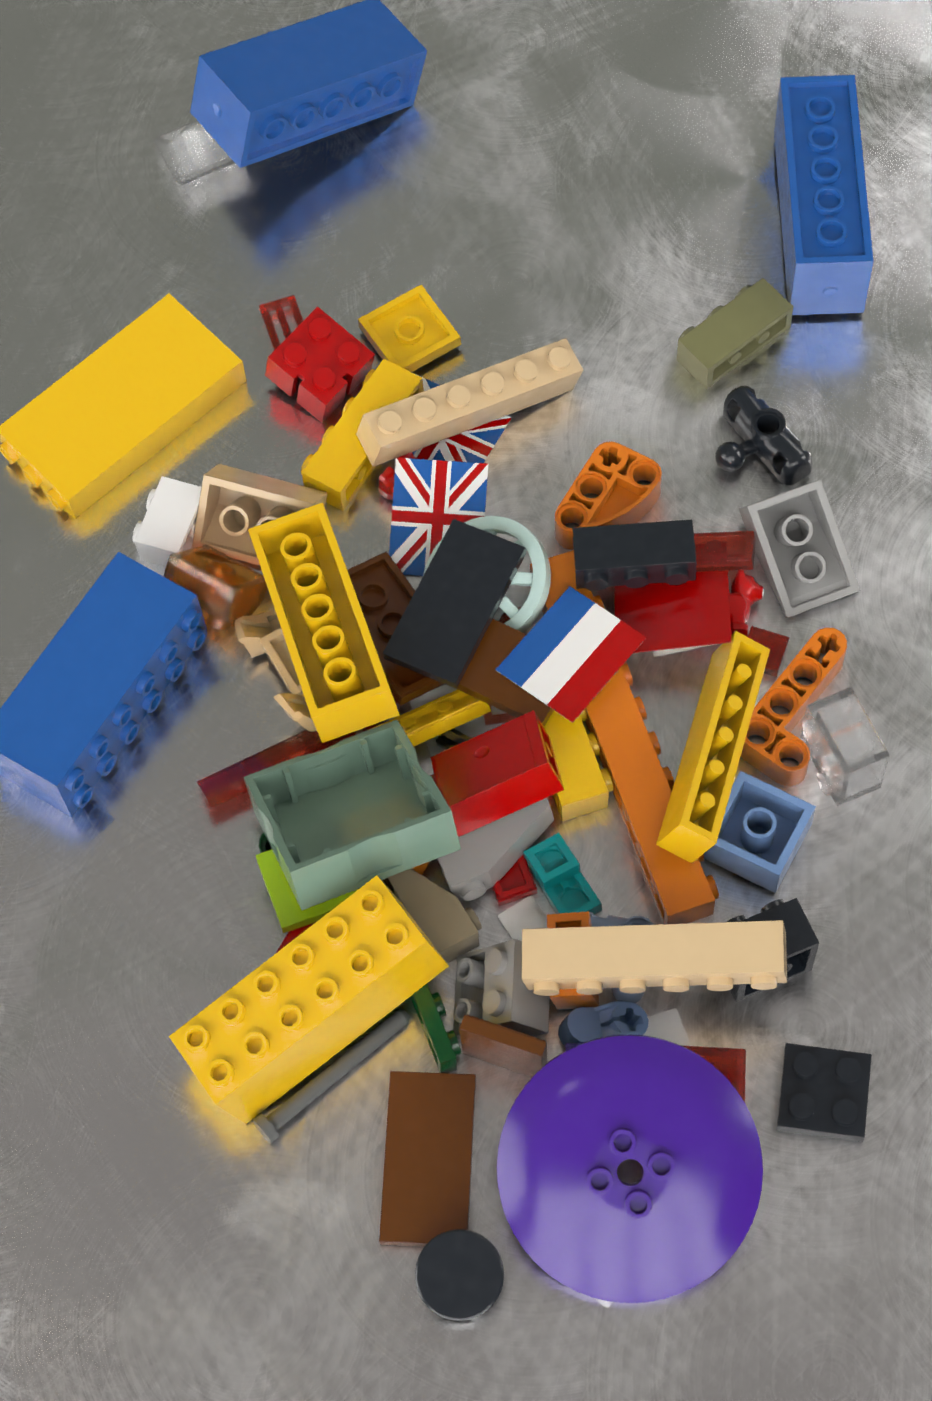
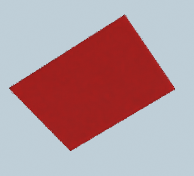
(678, 614)

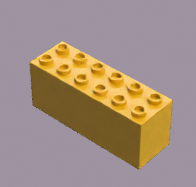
(308, 1001)

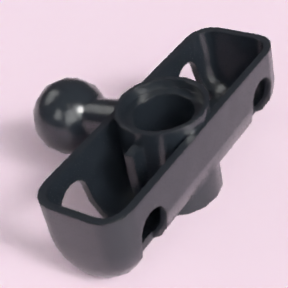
(751, 424)

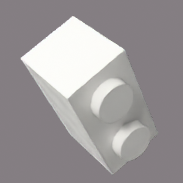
(168, 521)

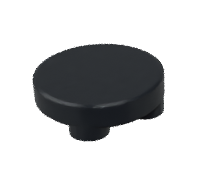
(459, 1274)

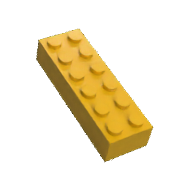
(323, 623)

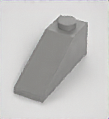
(493, 850)

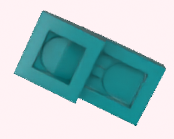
(561, 877)

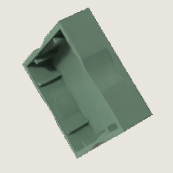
(351, 814)

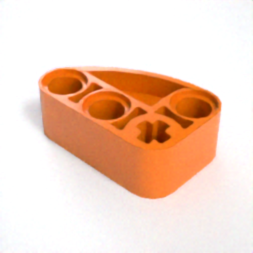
(613, 476)

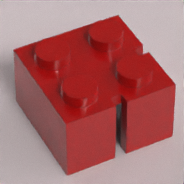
(320, 356)

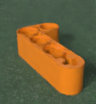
(795, 697)

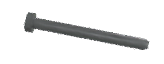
(269, 1125)

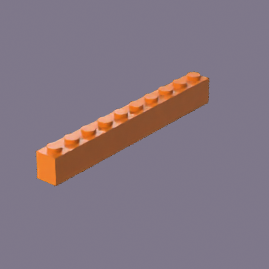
(638, 779)

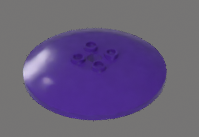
(617, 1104)

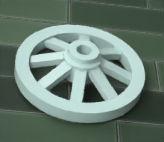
(538, 580)

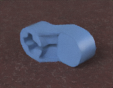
(603, 1021)

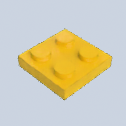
(410, 330)

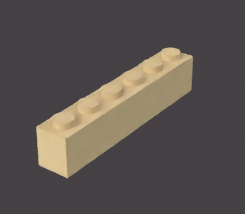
(468, 402)
(654, 957)

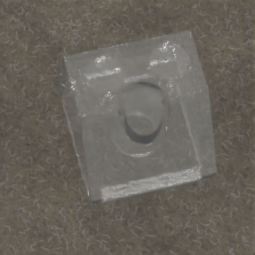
(192, 154)

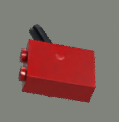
(495, 771)

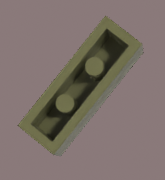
(734, 332)

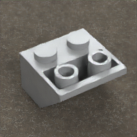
(493, 990)

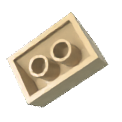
(240, 500)

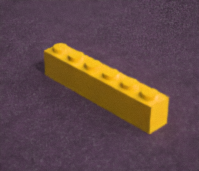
(713, 748)

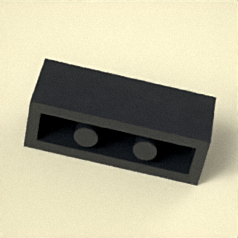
(634, 554)

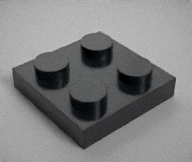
(824, 1092)

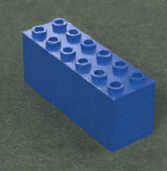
(307, 81)
(822, 195)
(97, 683)

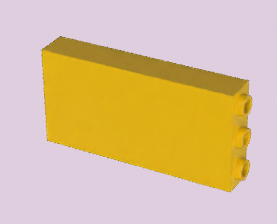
(120, 406)

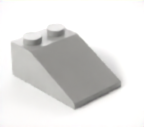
(800, 548)

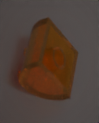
(221, 583)

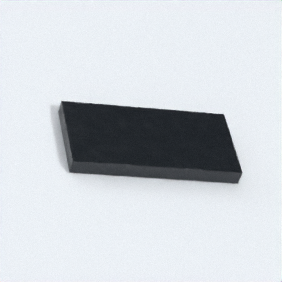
(454, 603)

